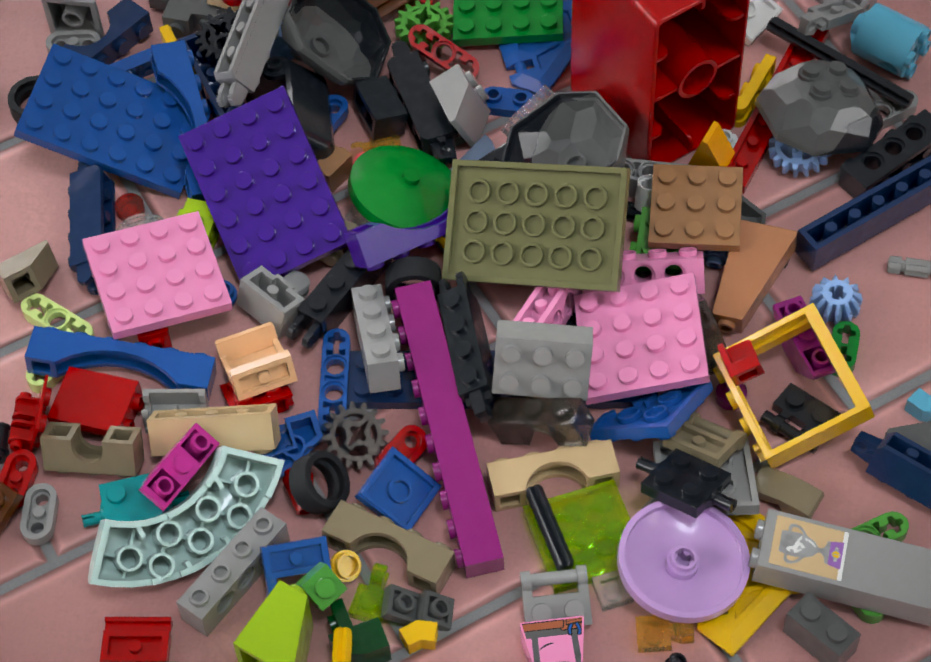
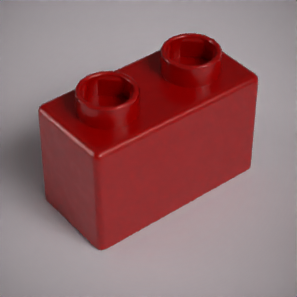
(661, 67)

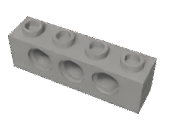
(231, 573)

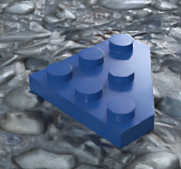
(652, 415)

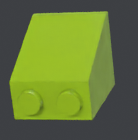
(278, 629)

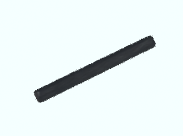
(823, 52)

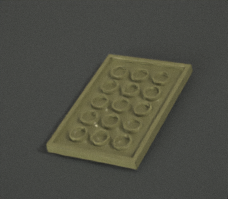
(537, 224)

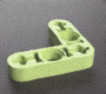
(51, 311)

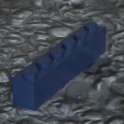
(865, 216)

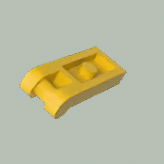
(760, 77)

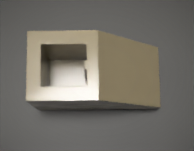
(27, 271)

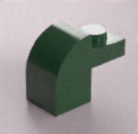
(368, 638)

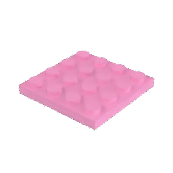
(156, 275)
(644, 338)

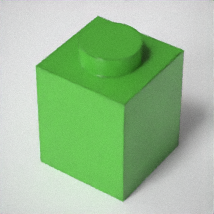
(321, 586)

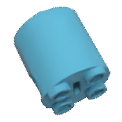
(889, 40)

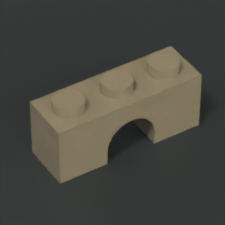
(68, 451)

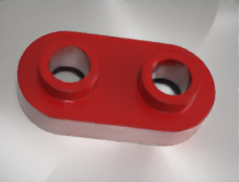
(411, 432)
(20, 480)

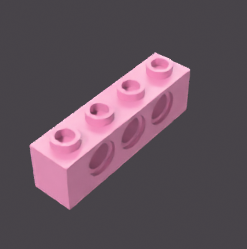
(657, 261)
(548, 306)

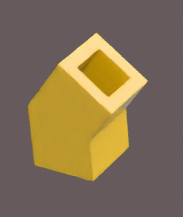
(419, 635)

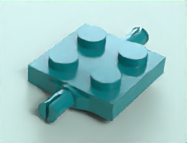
(125, 502)

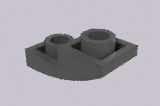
(408, 606)

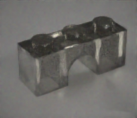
(561, 418)

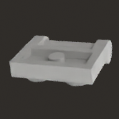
(556, 605)

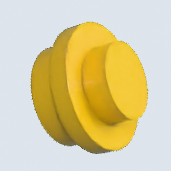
(346, 565)

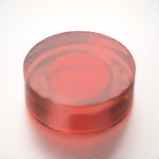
(129, 205)

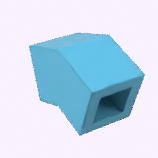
(919, 405)

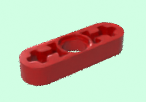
(422, 48)

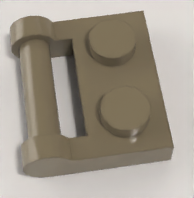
(706, 440)

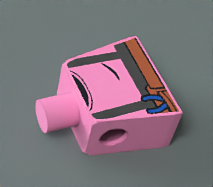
(553, 639)

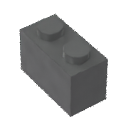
(821, 631)

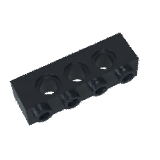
(888, 156)

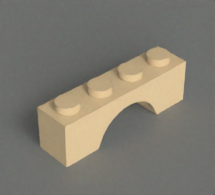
(582, 464)

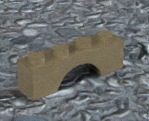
(358, 530)

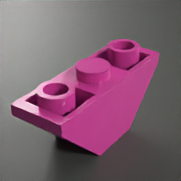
(178, 466)

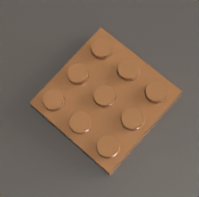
(696, 207)

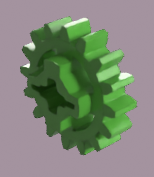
(426, 14)

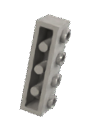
(375, 337)

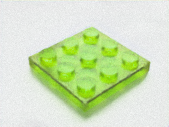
(591, 526)

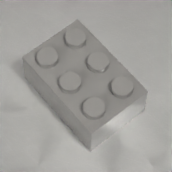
(542, 360)

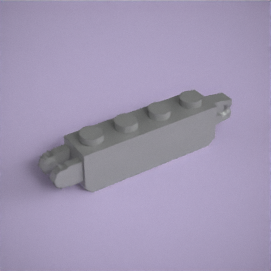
(247, 49)

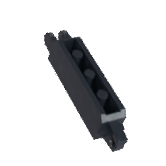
(426, 116)
(331, 300)
(468, 346)

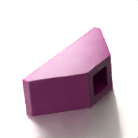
(804, 349)

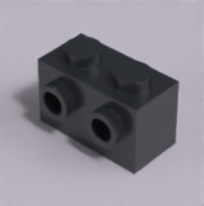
(380, 107)

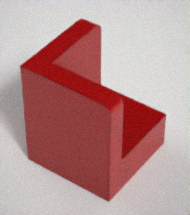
(741, 361)

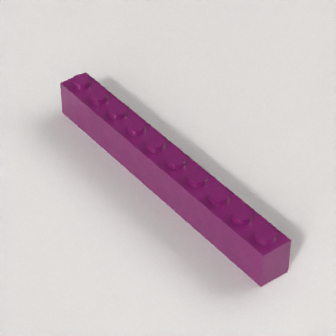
(449, 431)

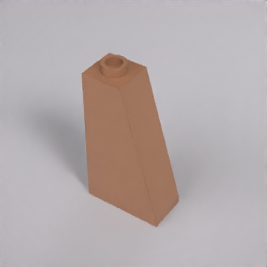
(751, 273)

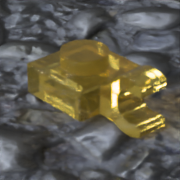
(392, 140)
(657, 633)

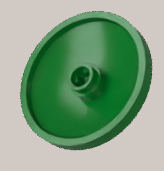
(399, 186)

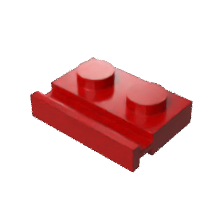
(136, 639)

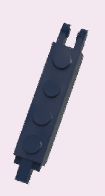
(89, 215)
(897, 463)

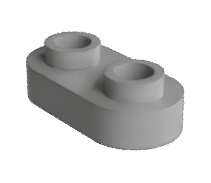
(73, 37)
(37, 516)

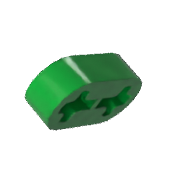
(849, 350)

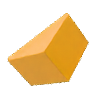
(713, 149)

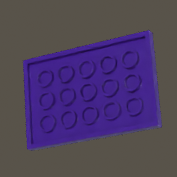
(265, 187)

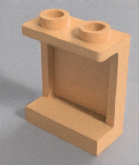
(255, 361)

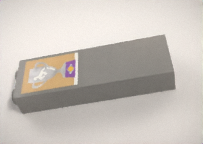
(843, 566)

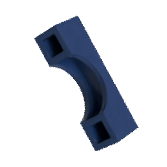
(127, 27)

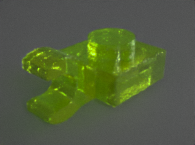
(369, 598)

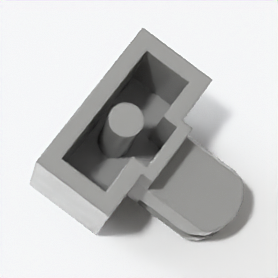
(273, 297)

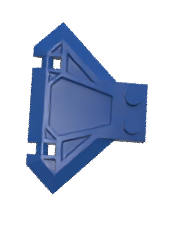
(547, 58)

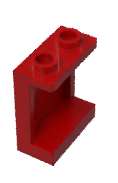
(96, 401)

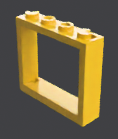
(770, 337)

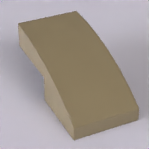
(788, 491)

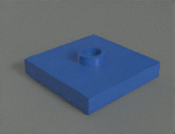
(398, 489)

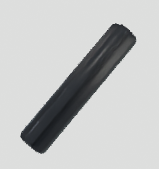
(549, 528)

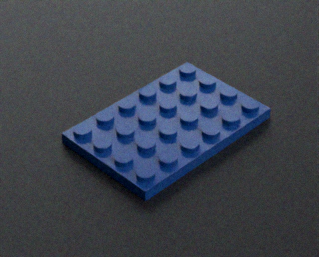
(107, 120)

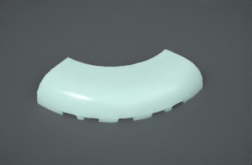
(192, 531)

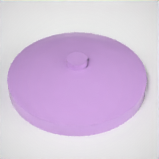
(682, 563)

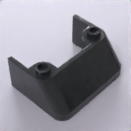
(309, 97)

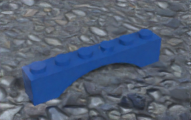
(174, 73)
(55, 350)

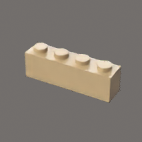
(236, 427)

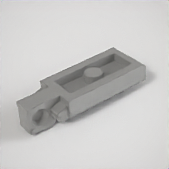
(828, 16)

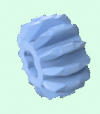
(836, 300)

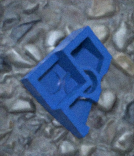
(298, 438)

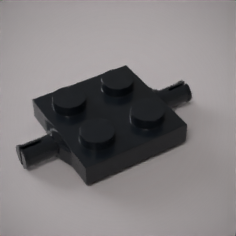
(686, 483)

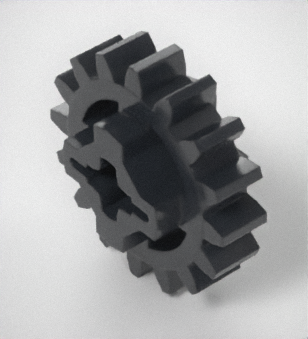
(216, 33)
(344, 429)

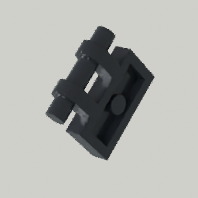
(800, 409)

